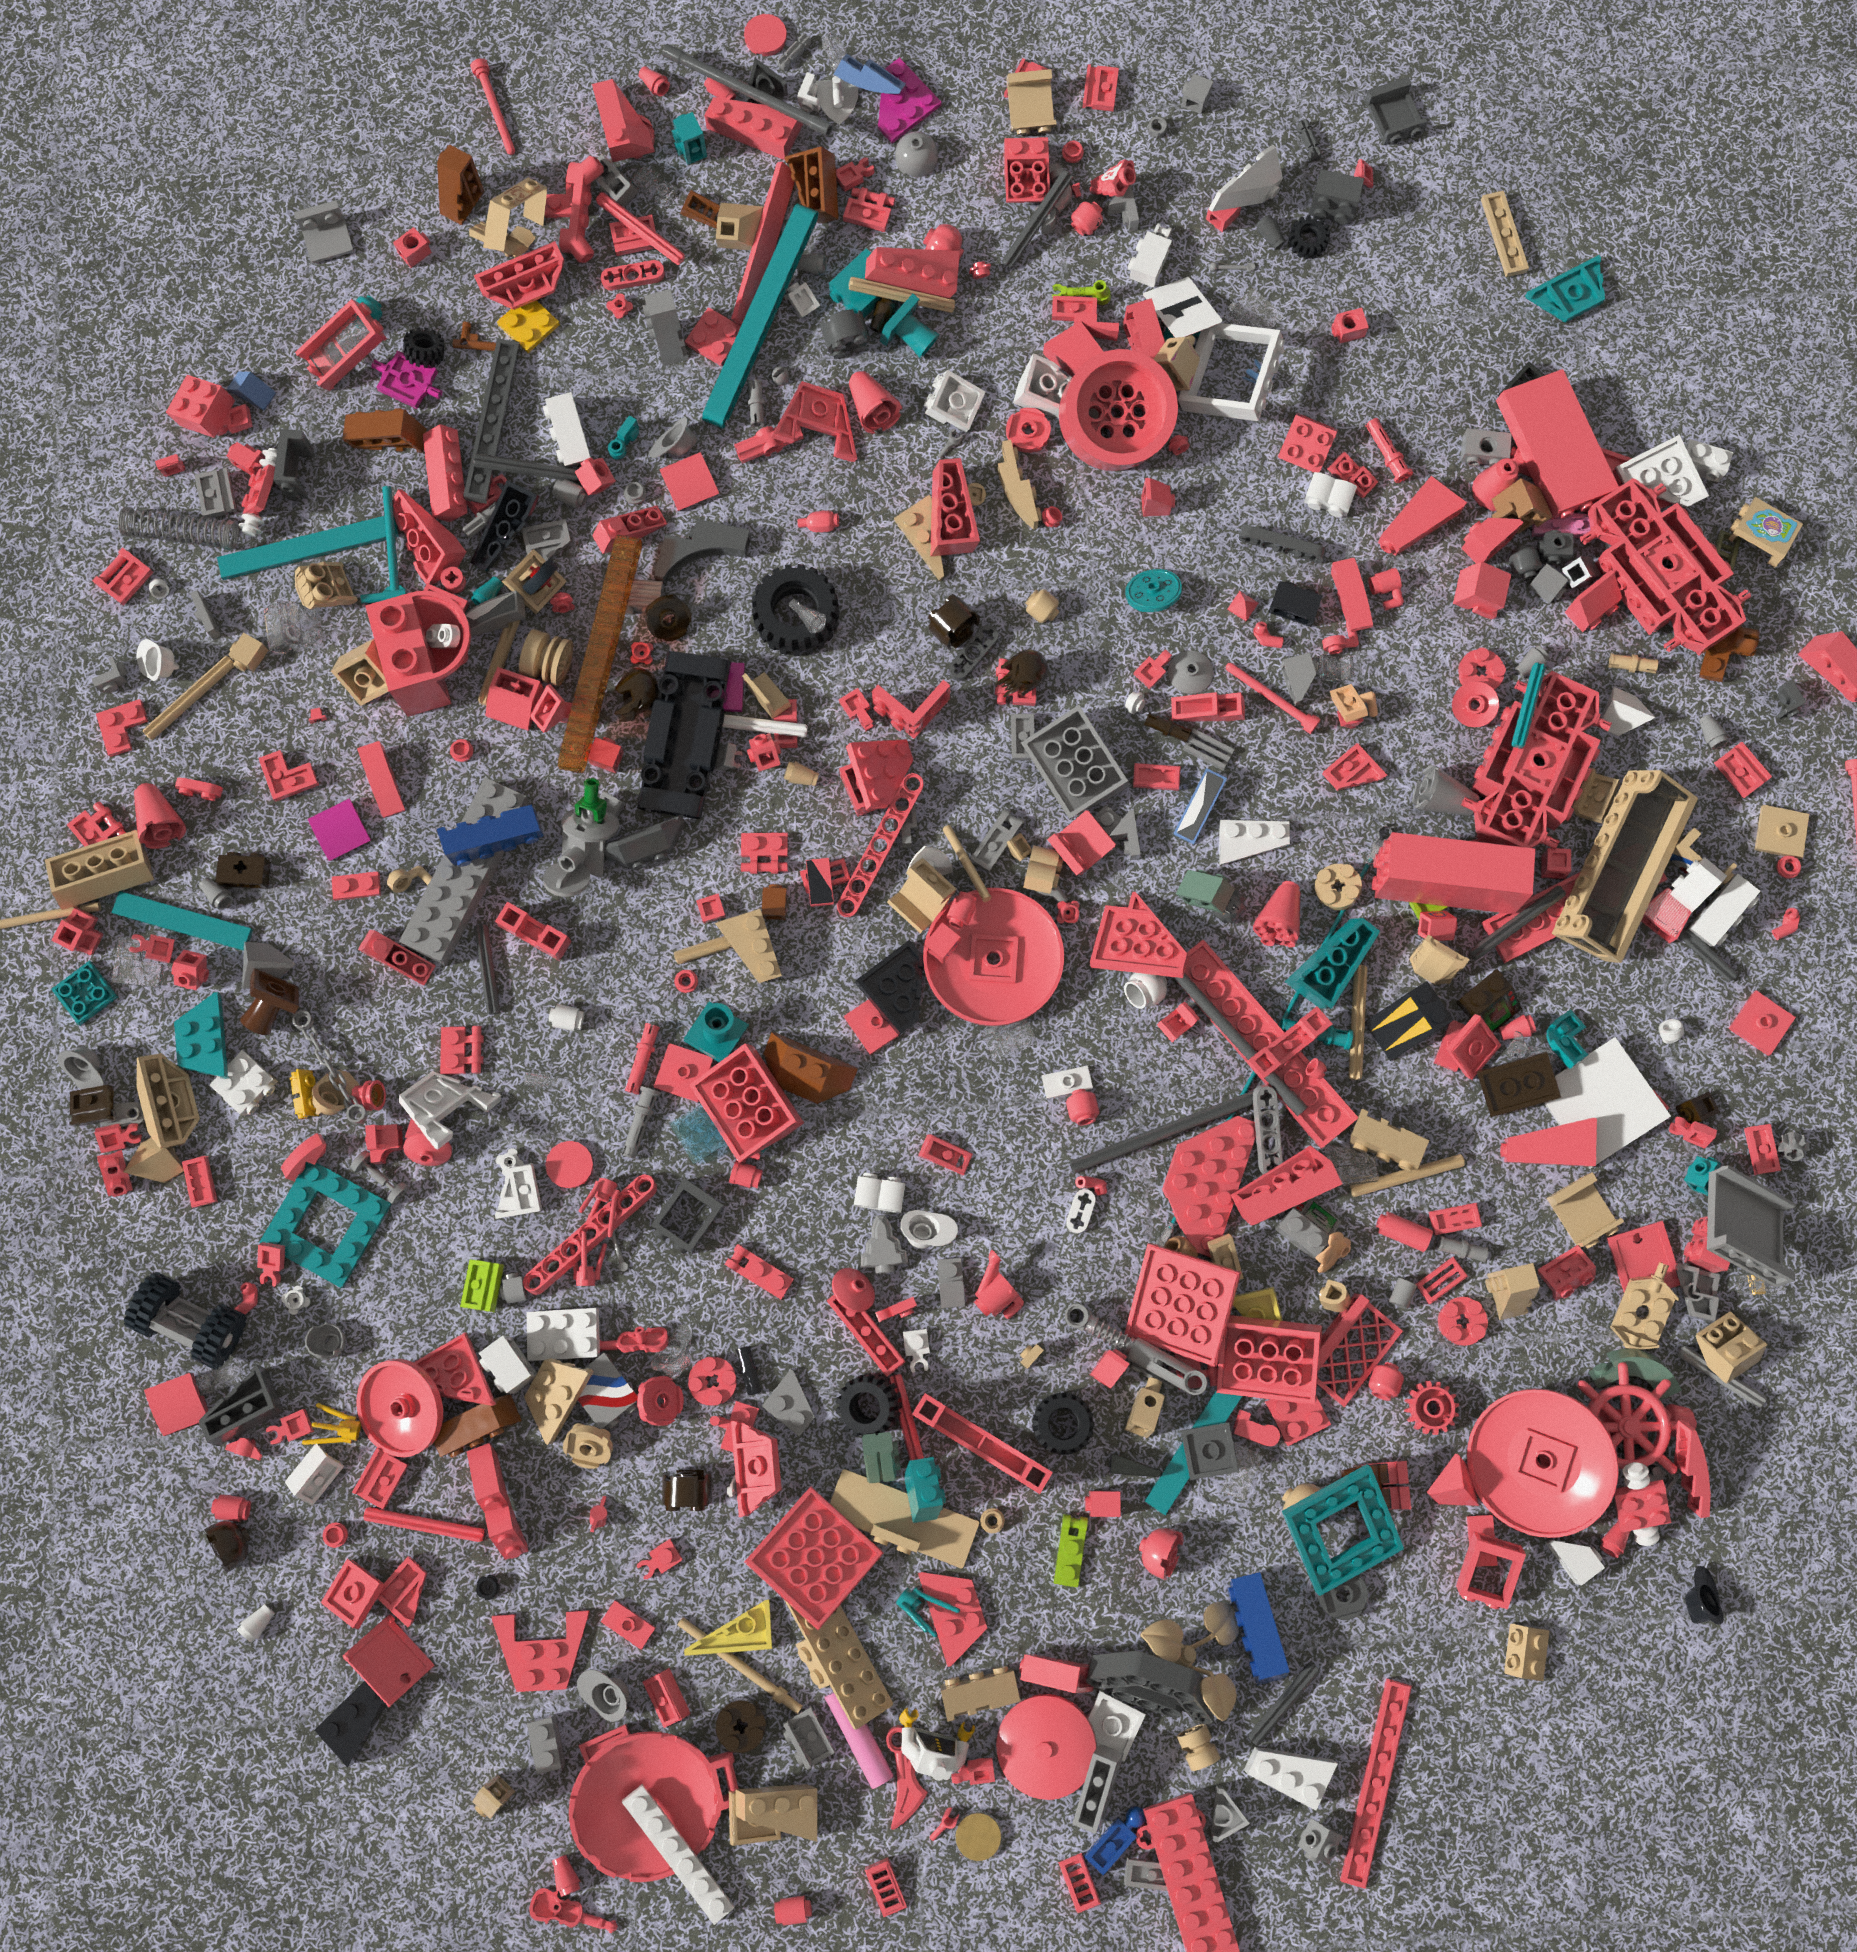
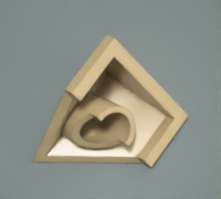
(154, 1163)

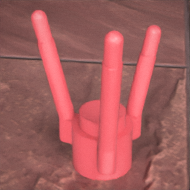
(604, 1190)
(584, 1274)

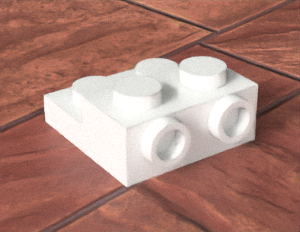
(954, 400)
(245, 1084)

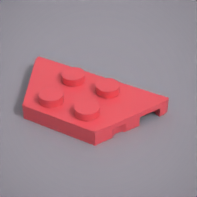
(755, 1467)
(954, 1629)

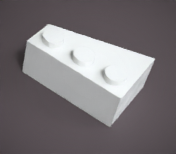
(566, 429)
(1292, 1774)

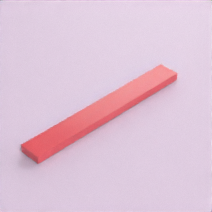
(765, 239)
(1375, 1783)

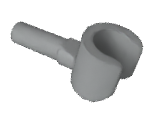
(951, 442)

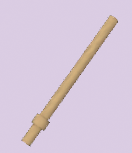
(47, 915)
(779, 1694)

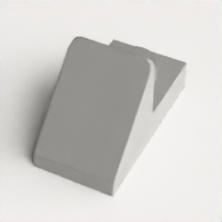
(1126, 206)
(1127, 830)
(951, 1283)

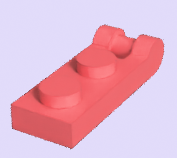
(760, 1272)

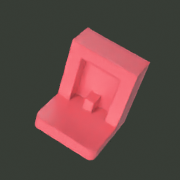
(1178, 1021)

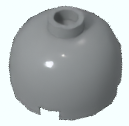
(916, 154)

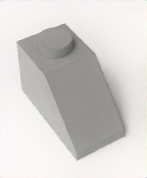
(1298, 675)

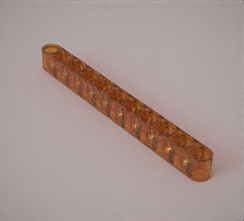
(600, 654)

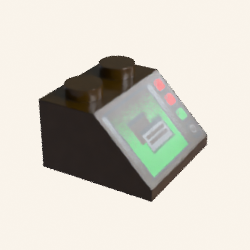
(1492, 1000)

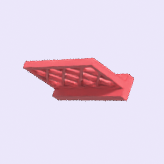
(1338, 1331)

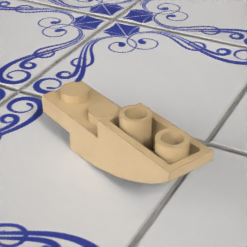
(1016, 489)

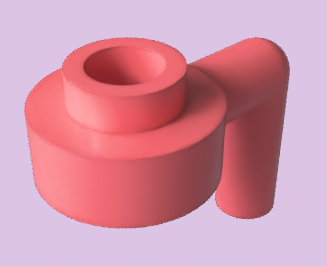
(1336, 643)

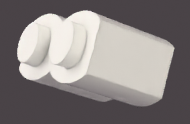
(1330, 494)
(1698, 884)
(879, 1194)

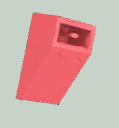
(1026, 169)

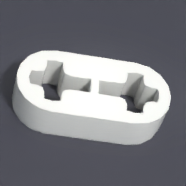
(1086, 1213)

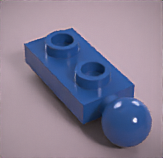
(1115, 1840)

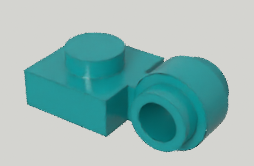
(628, 432)

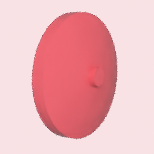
(399, 1407)
(1046, 1746)

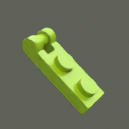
(1070, 1551)

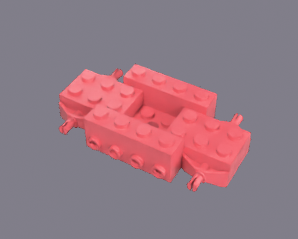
(1685, 594)
(1530, 797)

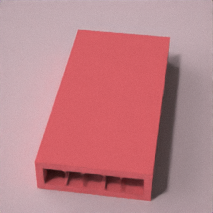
(1557, 443)

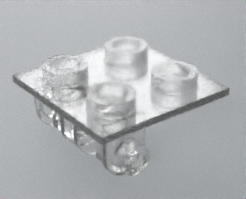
(1253, 311)

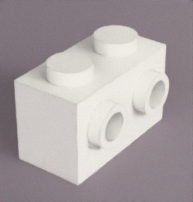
(1709, 460)

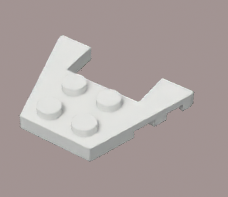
(437, 1097)

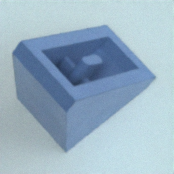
(251, 389)

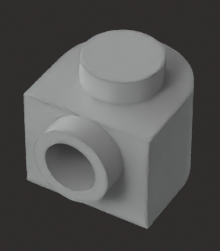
(513, 1288)

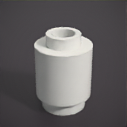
(566, 1017)

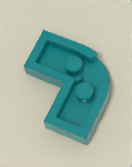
(1561, 1039)

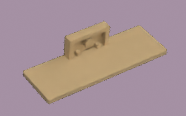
(888, 1517)
(839, 1660)

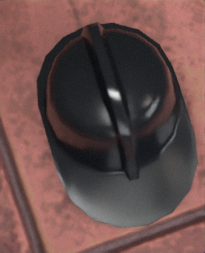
(1703, 1599)

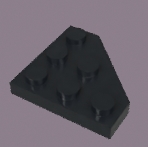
(896, 987)

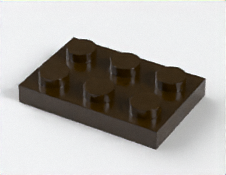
(1518, 1084)

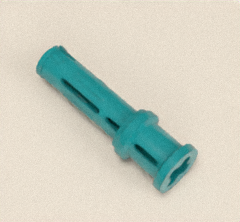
(1330, 1036)

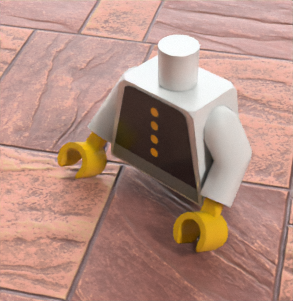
(933, 1752)

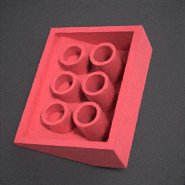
(746, 1103)
(1270, 1359)

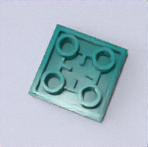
(84, 993)

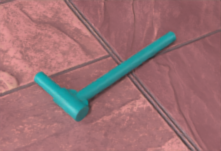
(394, 589)

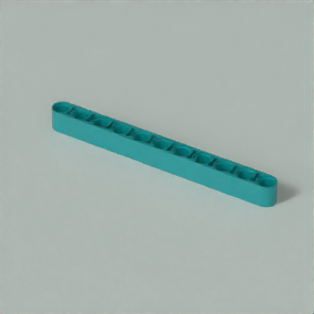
(760, 315)

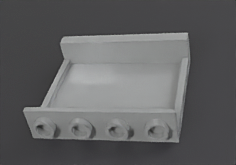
(1747, 1225)

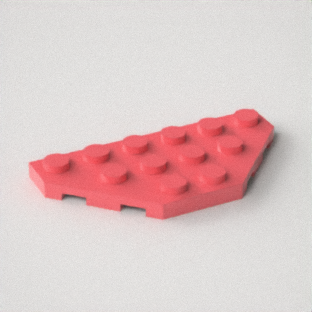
(1204, 1178)

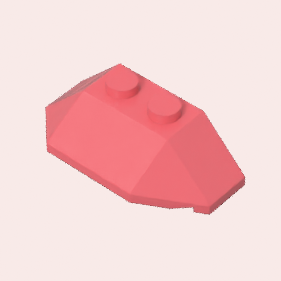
(523, 277)

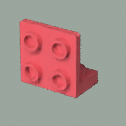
(1307, 443)
(1082, 843)

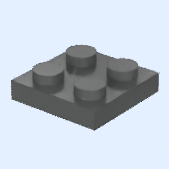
(1209, 1451)

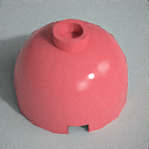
(1160, 1551)

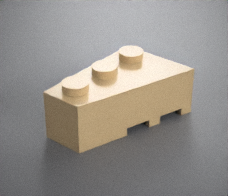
(1388, 1142)
(781, 1808)

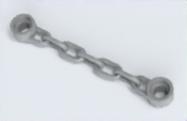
(353, 1109)

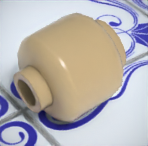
(1042, 606)

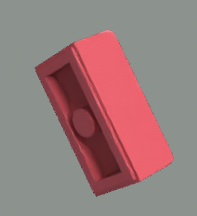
(666, 1698)

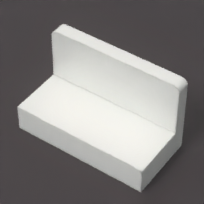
(313, 1475)

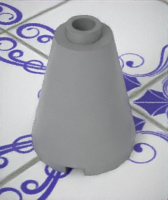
(1442, 793)

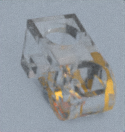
(1754, 1286)

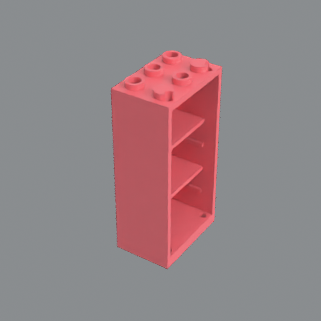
(1454, 873)

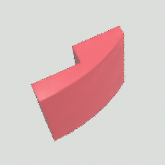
(689, 481)
(176, 1404)

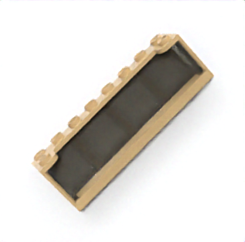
(1625, 864)

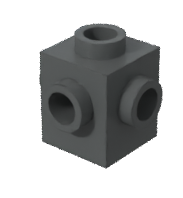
(1555, 547)

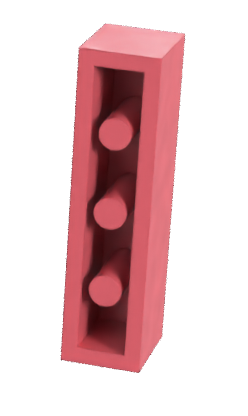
(444, 473)

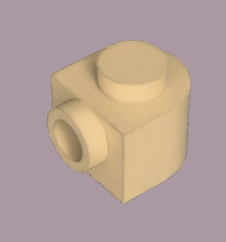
(1335, 1296)

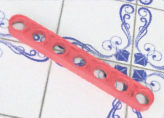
(881, 833)
(595, 1222)

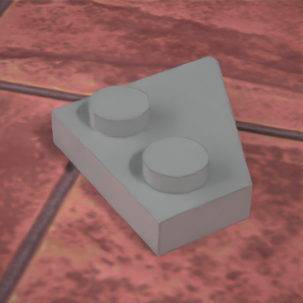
(547, 538)
(790, 1404)

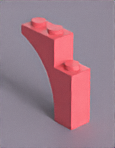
(494, 1501)

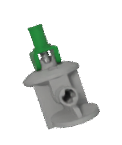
(582, 844)

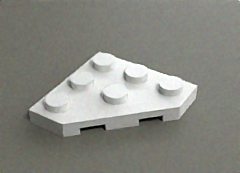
(1667, 465)

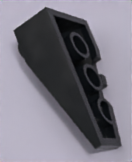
(507, 519)

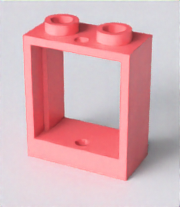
(1497, 1547)

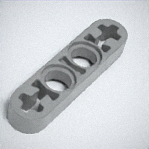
(1271, 1130)

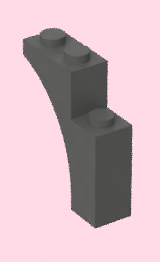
(704, 540)

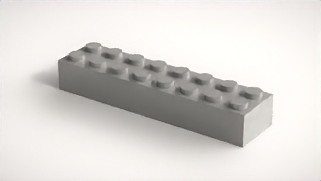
(458, 890)

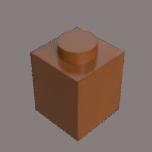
(774, 902)

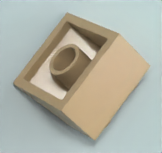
(361, 673)

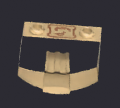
(494, 231)

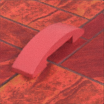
(1290, 1043)

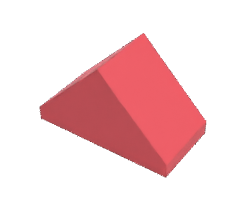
(549, 709)

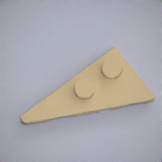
(916, 526)

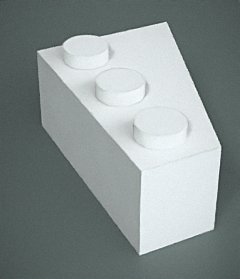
(1724, 910)

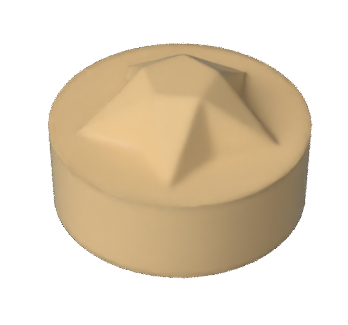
(977, 493)

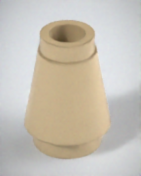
(800, 774)

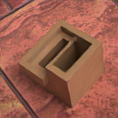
(1522, 502)

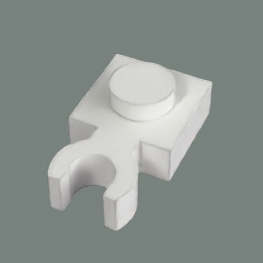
(916, 1345)

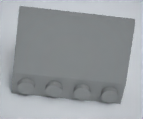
(1075, 763)

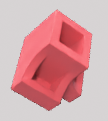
(77, 932)
(382, 1141)

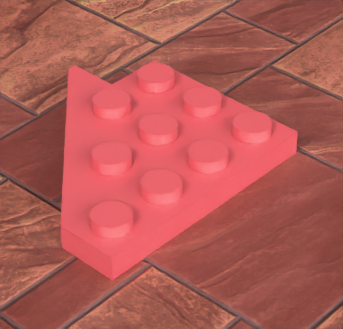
(1137, 942)

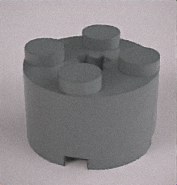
(845, 333)

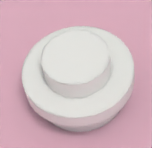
(1135, 702)

